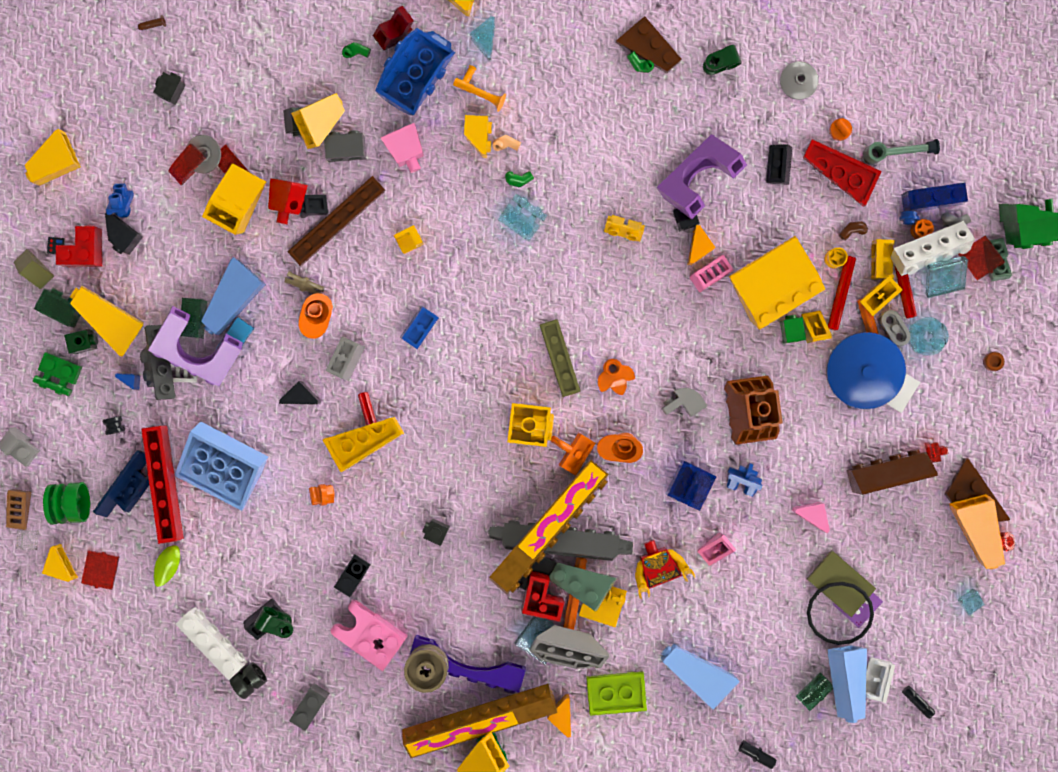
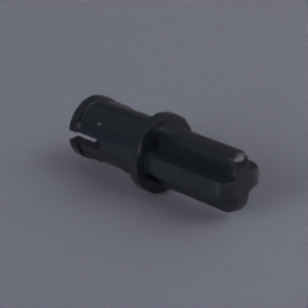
(757, 754)

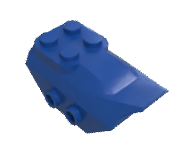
(414, 70)

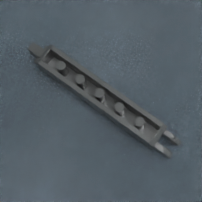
(571, 543)

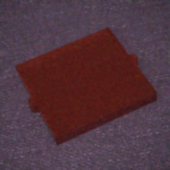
(982, 258)
(100, 570)

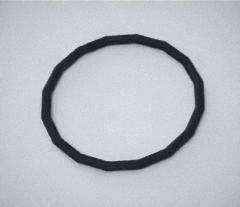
(845, 641)

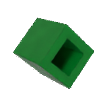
(792, 329)

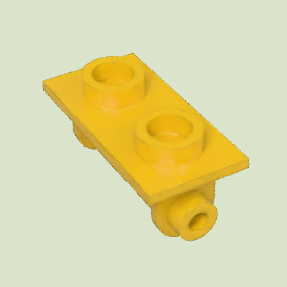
(632, 231)

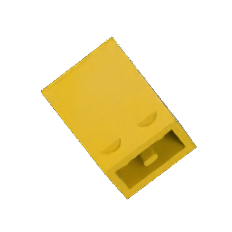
(234, 200)

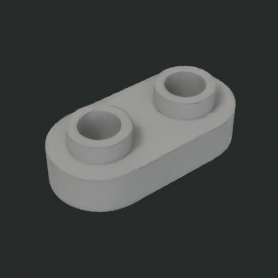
(895, 327)

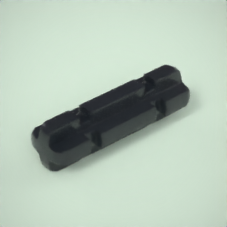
(919, 702)

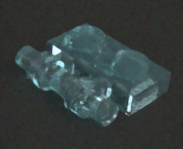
(520, 223)

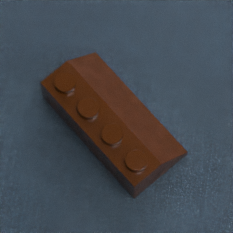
(890, 472)

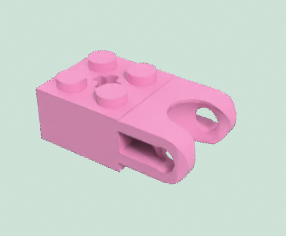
(363, 635)

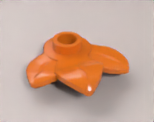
(615, 380)

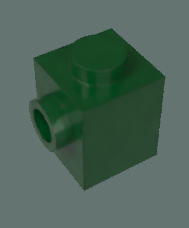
(81, 341)

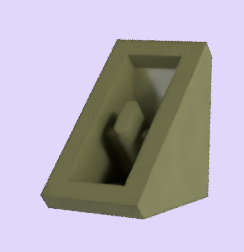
(32, 269)

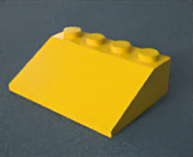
(776, 283)

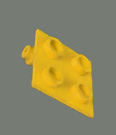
(609, 609)

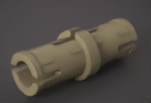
(303, 283)

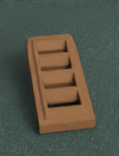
(25, 504)

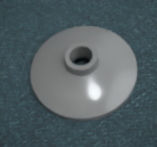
(794, 88)
(207, 144)

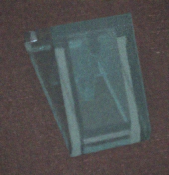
(484, 36)

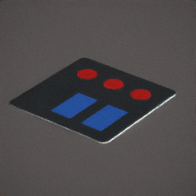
(52, 242)

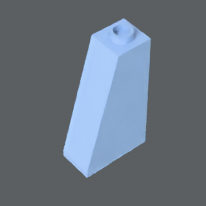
(848, 677)
(704, 678)

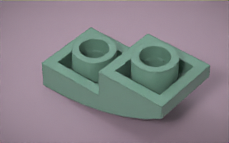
(1002, 271)

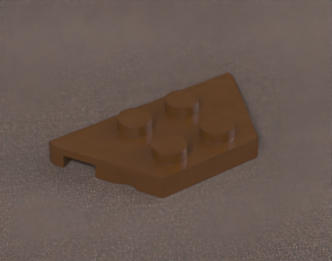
(969, 484)

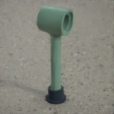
(883, 151)

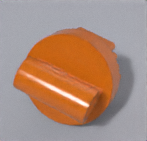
(840, 129)
(322, 494)

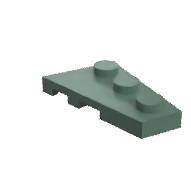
(582, 584)

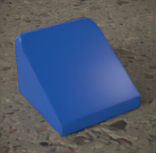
(130, 380)

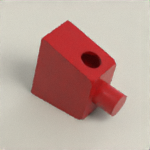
(286, 198)

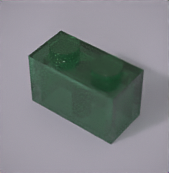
(57, 307)
(196, 309)

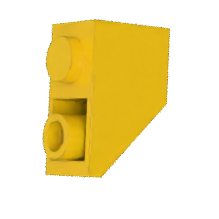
(476, 133)

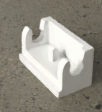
(878, 679)

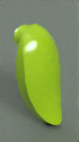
(166, 565)

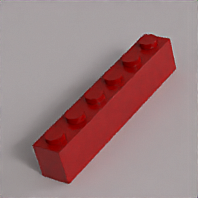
(162, 484)

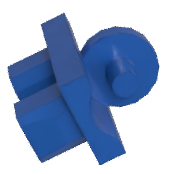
(120, 201)
(745, 476)

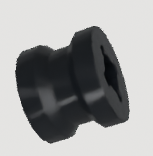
(113, 425)

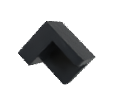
(683, 221)

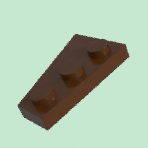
(650, 45)

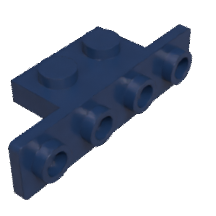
(126, 488)

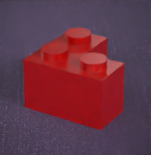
(85, 252)
(537, 601)

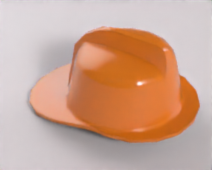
(315, 315)
(620, 448)

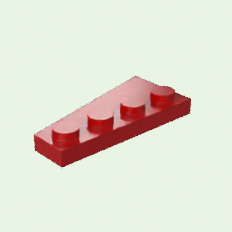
(846, 172)

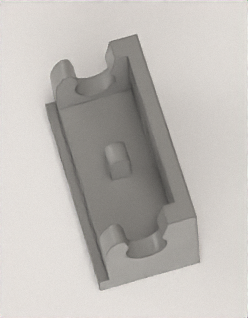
(345, 358)

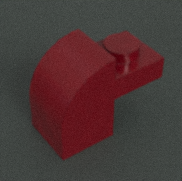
(394, 30)

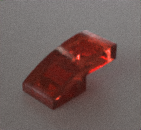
(186, 163)

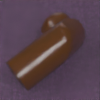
(853, 227)

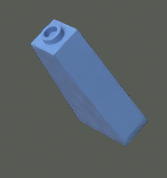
(231, 297)

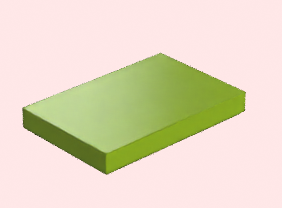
(616, 693)

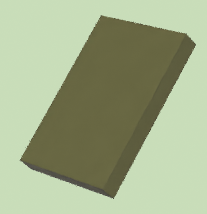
(833, 570)

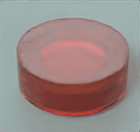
(1008, 541)

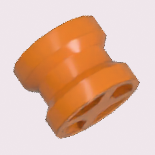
(926, 228)

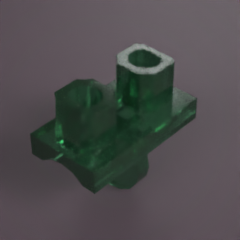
(815, 691)

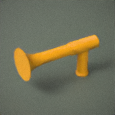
(464, 84)

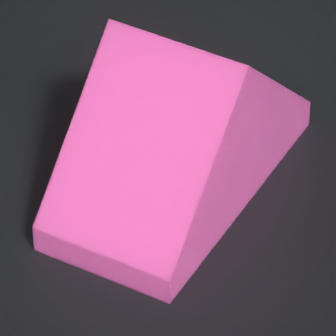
(814, 514)
(716, 549)

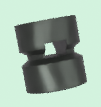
(245, 682)

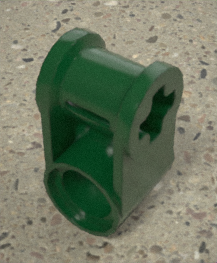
(724, 59)
(273, 621)

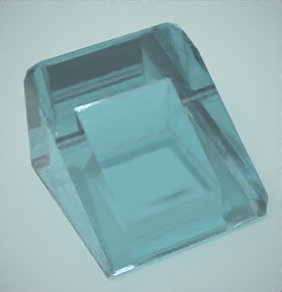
(971, 601)

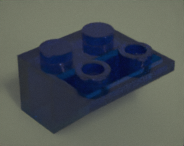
(690, 485)

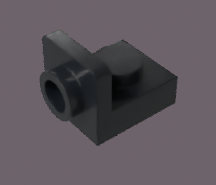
(314, 205)

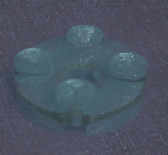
(934, 327)

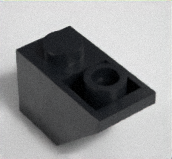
(352, 575)

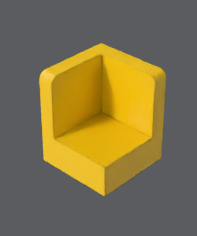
(408, 239)

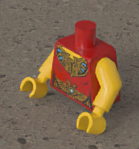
(659, 567)

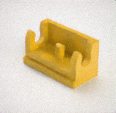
(880, 259)

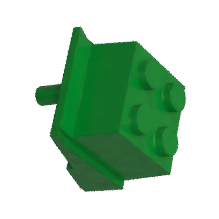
(1029, 225)

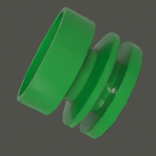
(66, 503)

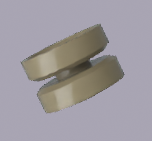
(420, 678)

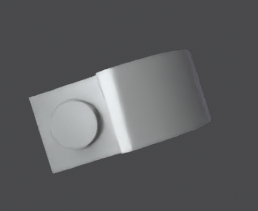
(688, 398)
(18, 446)

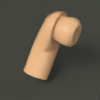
(504, 142)

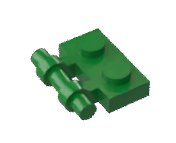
(59, 368)

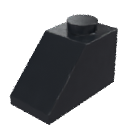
(121, 235)

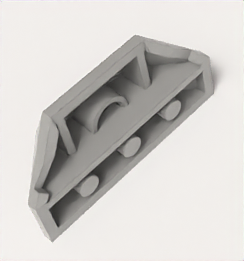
(569, 648)

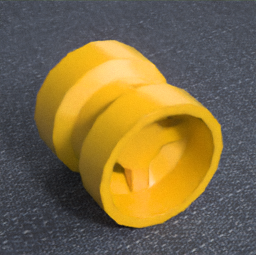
(839, 256)

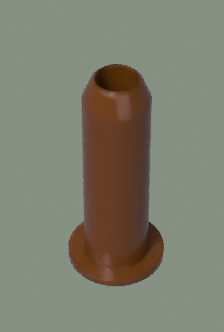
(152, 23)

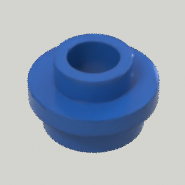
(909, 217)

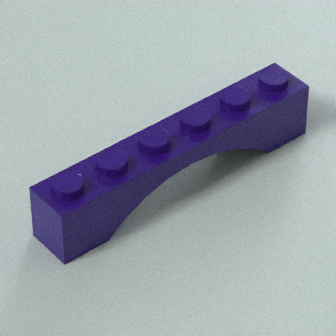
(505, 675)

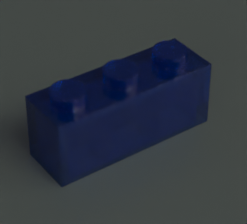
(935, 197)

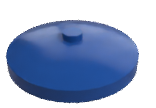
(866, 370)

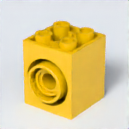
(530, 425)

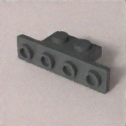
(157, 370)

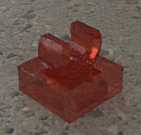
(934, 451)

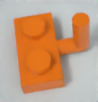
(575, 453)

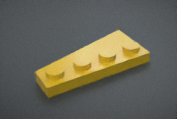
(360, 443)

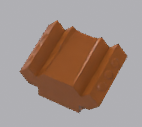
(753, 409)

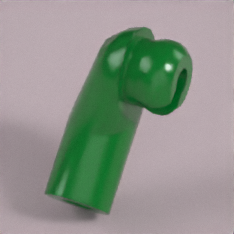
(354, 49)
(640, 65)
(517, 180)

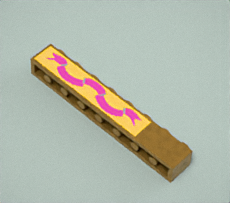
(548, 527)
(479, 721)

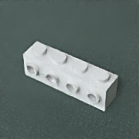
(932, 248)
(211, 643)

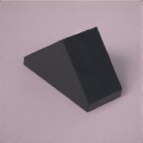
(300, 395)

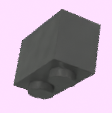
(345, 146)
(309, 707)

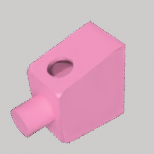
(405, 147)

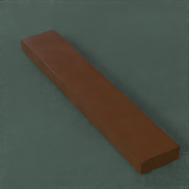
(336, 221)

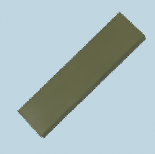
(560, 358)

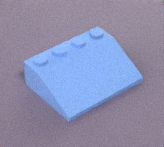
(220, 465)

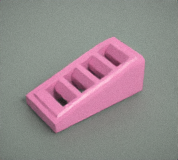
(701, 280)

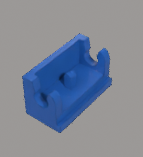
(419, 327)

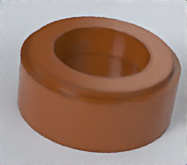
(993, 361)

